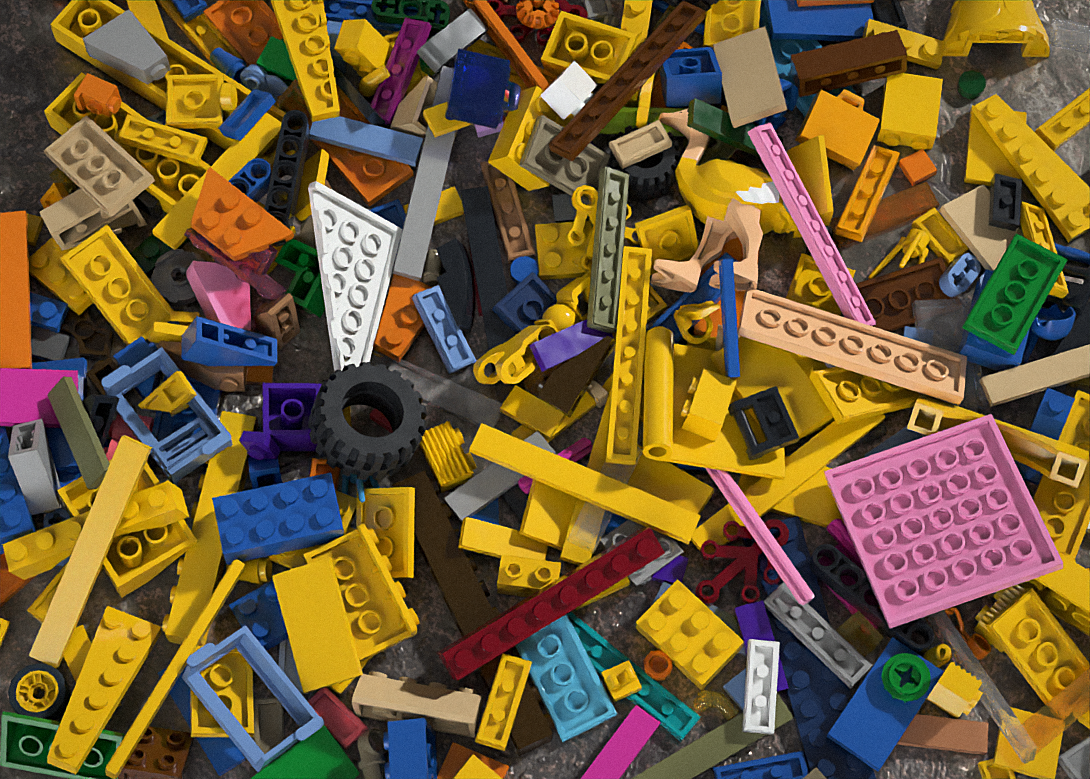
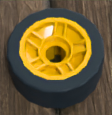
(24, 690)

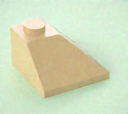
(410, 110)

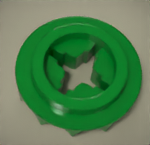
(919, 676)

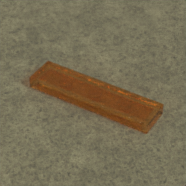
(894, 210)

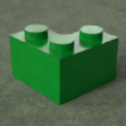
(307, 283)

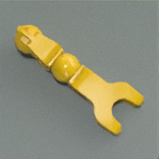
(515, 354)

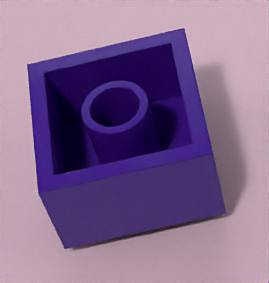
(287, 414)

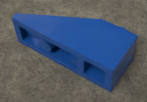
(225, 345)
(1049, 422)

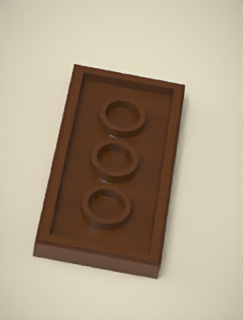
(892, 294)

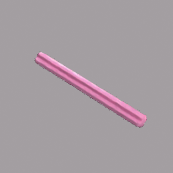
(762, 535)

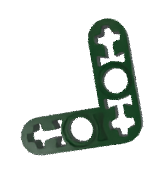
(425, 13)

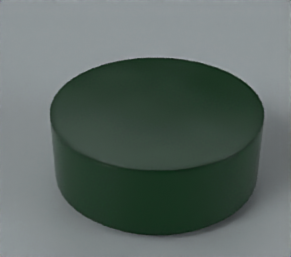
(971, 84)

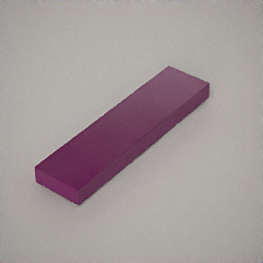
(401, 68)

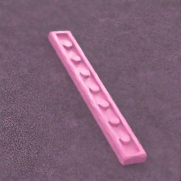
(810, 224)

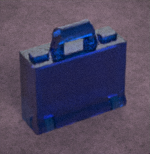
(479, 89)

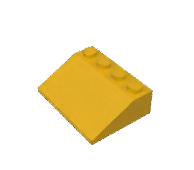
(769, 366)
(139, 554)

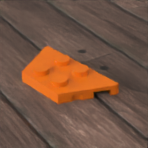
(234, 220)

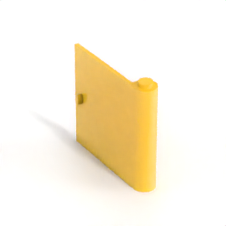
(666, 387)

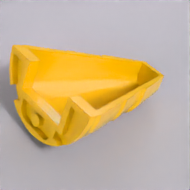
(995, 23)

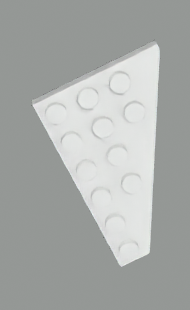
(355, 270)

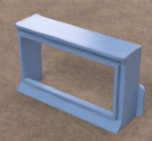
(127, 378)
(273, 678)

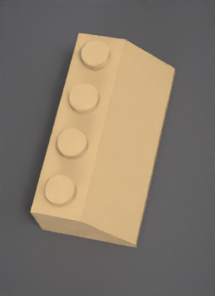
(404, 699)

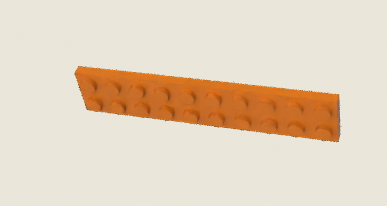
(248, 29)

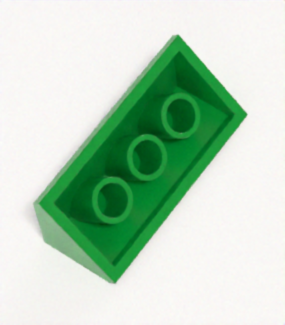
(29, 739)

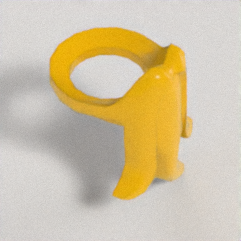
(690, 312)

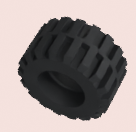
(652, 180)

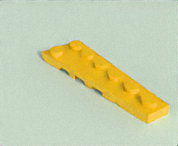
(308, 45)
(1046, 175)
(108, 671)

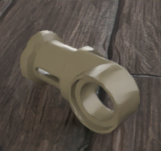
(371, 759)

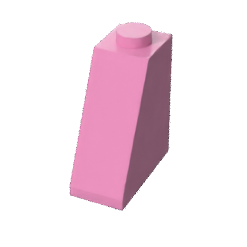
(220, 294)

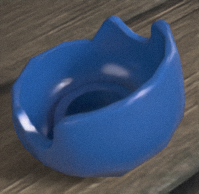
(1053, 323)

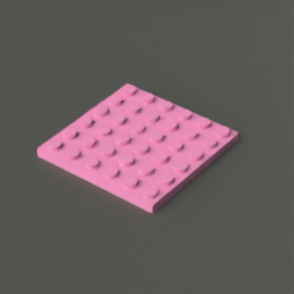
(942, 521)

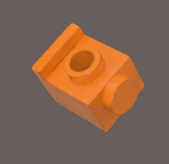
(97, 96)

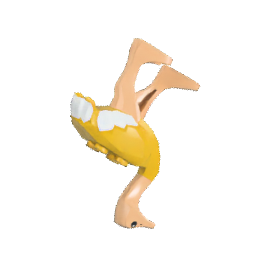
(731, 204)

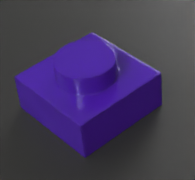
(259, 445)

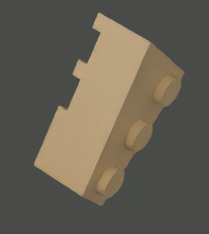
(79, 217)

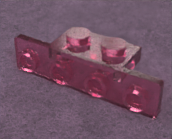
(249, 269)

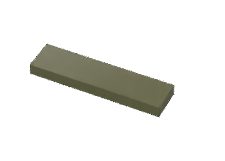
(79, 432)

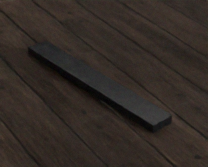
(488, 271)

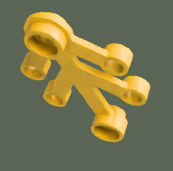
(580, 218)

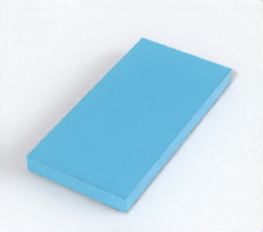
(566, 679)

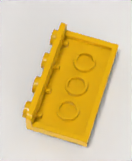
(368, 592)

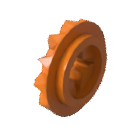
(537, 19)

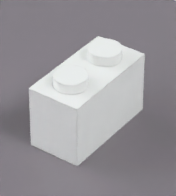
(569, 91)

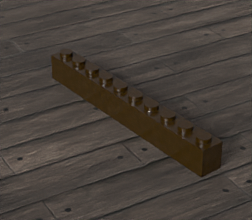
(468, 600)

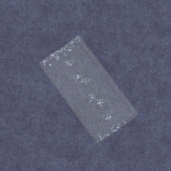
(940, 325)

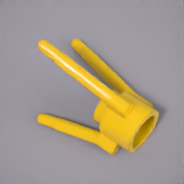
(913, 246)

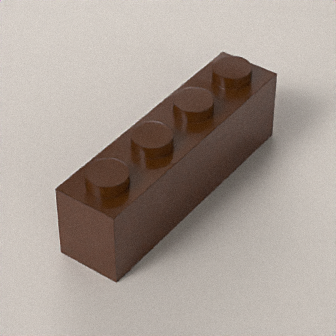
(848, 63)

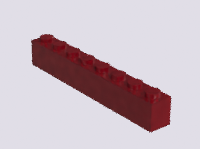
(550, 603)

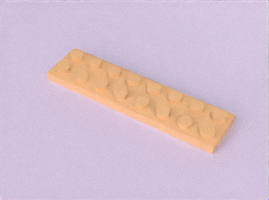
(853, 345)

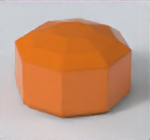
(657, 665)

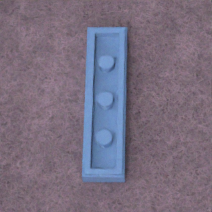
(368, 139)

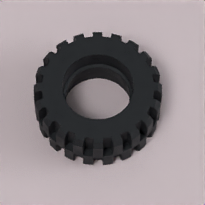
(374, 388)

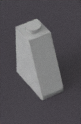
(128, 48)
(34, 467)

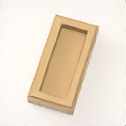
(640, 144)

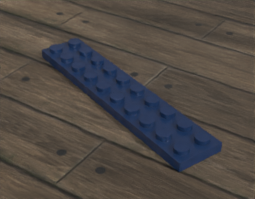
(814, 690)

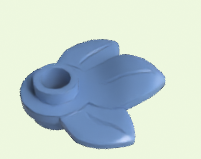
(256, 78)

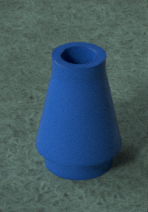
(228, 63)

